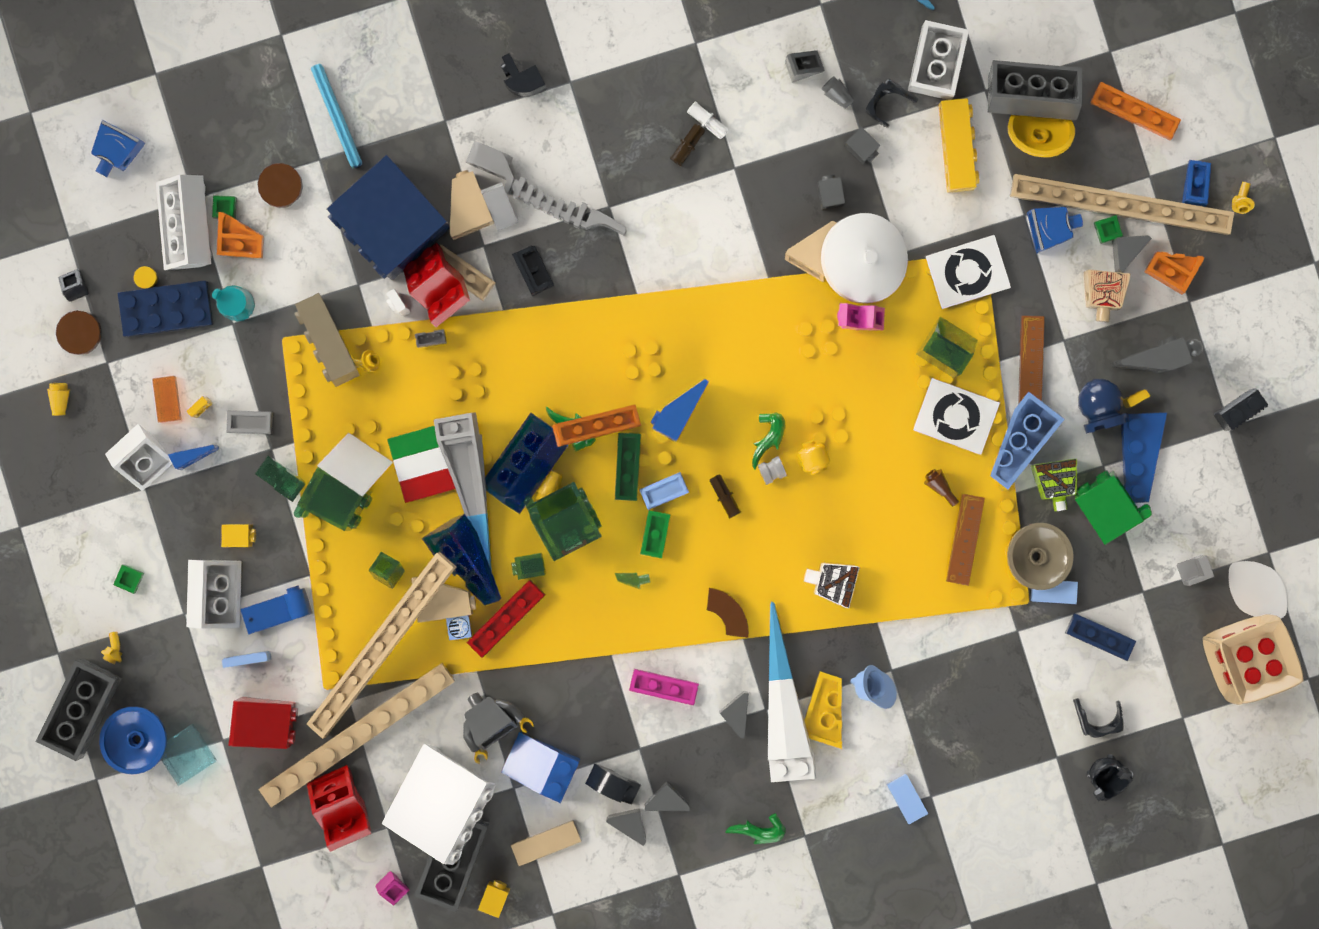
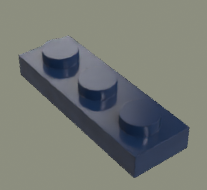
(1100, 637)

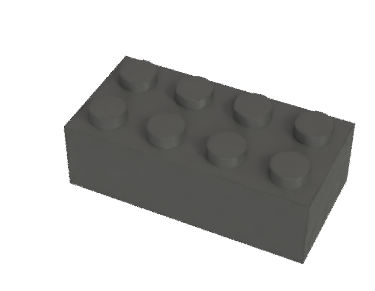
(1034, 90)
(78, 709)
(446, 883)

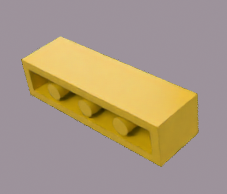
(957, 145)

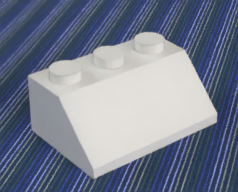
(213, 594)

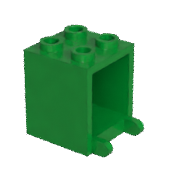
(1110, 506)

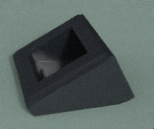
(73, 285)

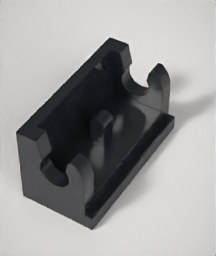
(533, 270)

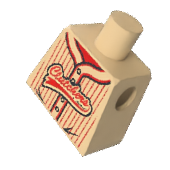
(1105, 291)

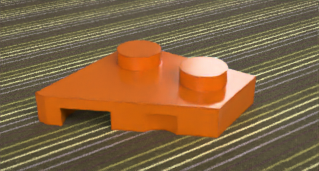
(237, 238)

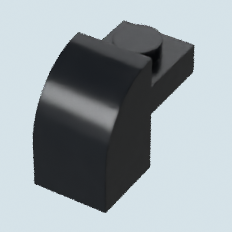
(524, 83)
(612, 784)

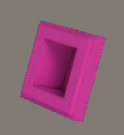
(391, 888)

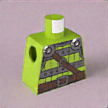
(1056, 481)

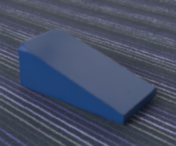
(1197, 183)
(188, 457)

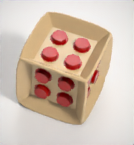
(1253, 659)

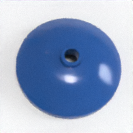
(119, 743)

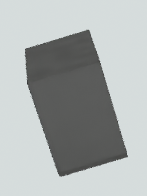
(803, 65)
(1126, 249)
(736, 713)
(666, 800)
(630, 824)

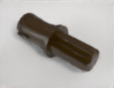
(688, 144)
(724, 496)

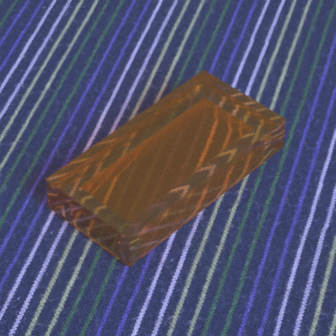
(166, 399)

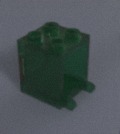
(332, 501)
(564, 520)

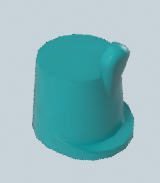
(234, 302)

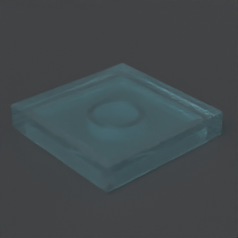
(187, 755)

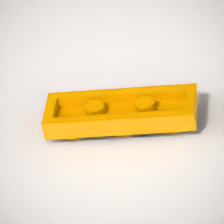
(409, 522)

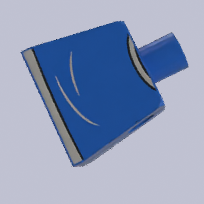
(114, 148)
(1052, 226)

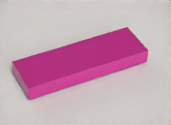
(664, 687)

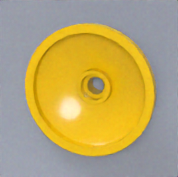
(1041, 135)

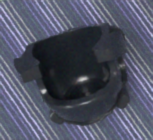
(1109, 777)

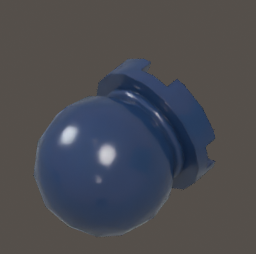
(1101, 404)

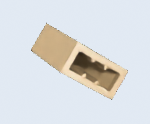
(468, 206)
(807, 252)
(448, 603)

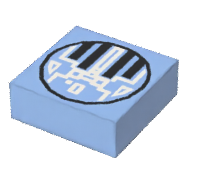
(459, 627)

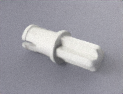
(707, 120)

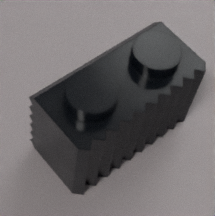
(1240, 409)

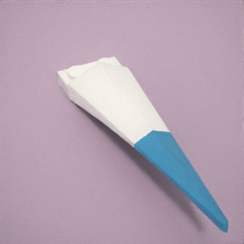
(788, 740)

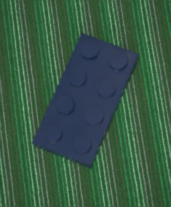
(165, 308)

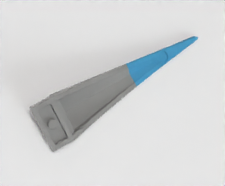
(463, 454)

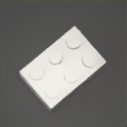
(938, 60)

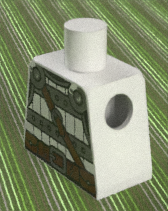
(834, 582)

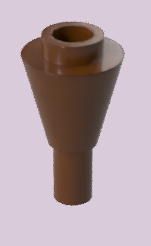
(936, 481)

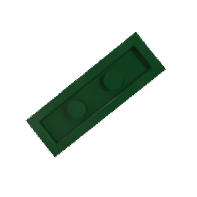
(627, 466)

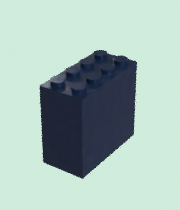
(387, 218)

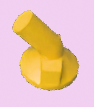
(1241, 203)
(369, 361)
(112, 653)

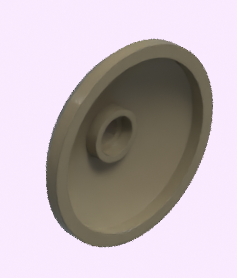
(1053, 560)

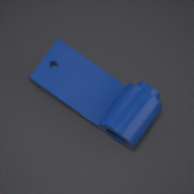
(277, 610)

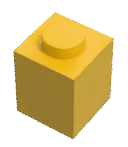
(238, 535)
(494, 898)

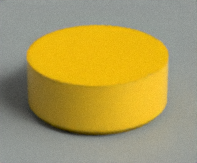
(145, 277)

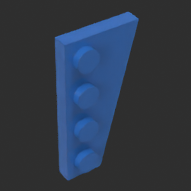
(1140, 453)

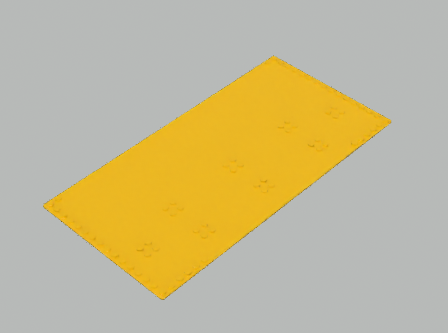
(763, 352)

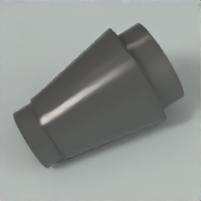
(837, 92)

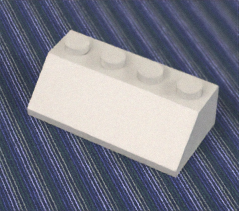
(183, 222)

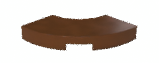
(729, 612)

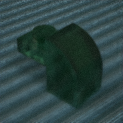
(281, 478)

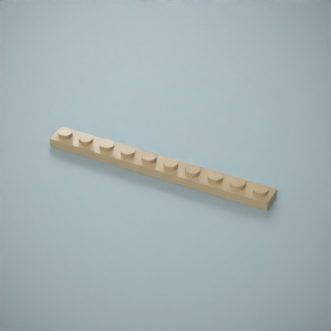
(1122, 204)
(381, 645)
(356, 735)

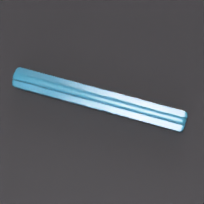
(336, 115)

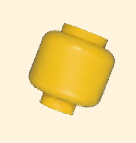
(813, 457)

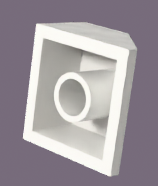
(139, 457)

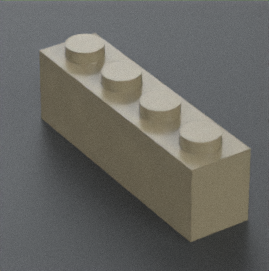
(327, 340)

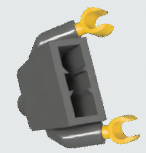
(489, 722)

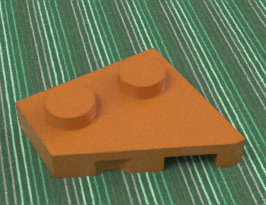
(1174, 270)

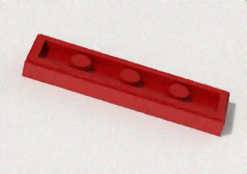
(505, 618)

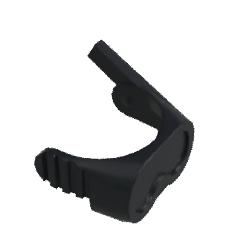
(882, 90)
(1113, 727)

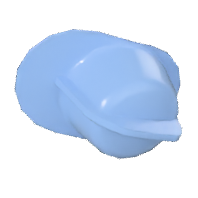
(875, 687)

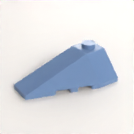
(1027, 433)

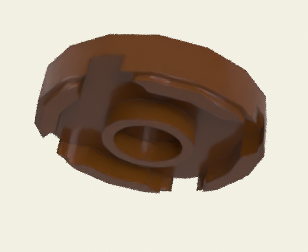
(280, 185)
(78, 332)

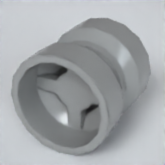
(772, 470)

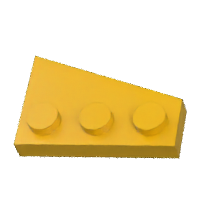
(824, 711)

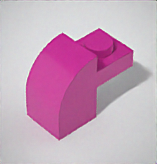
(861, 317)

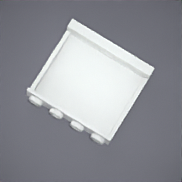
(438, 805)

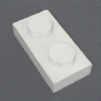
(397, 303)

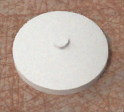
(864, 258)

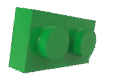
(655, 534)

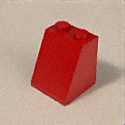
(262, 723)

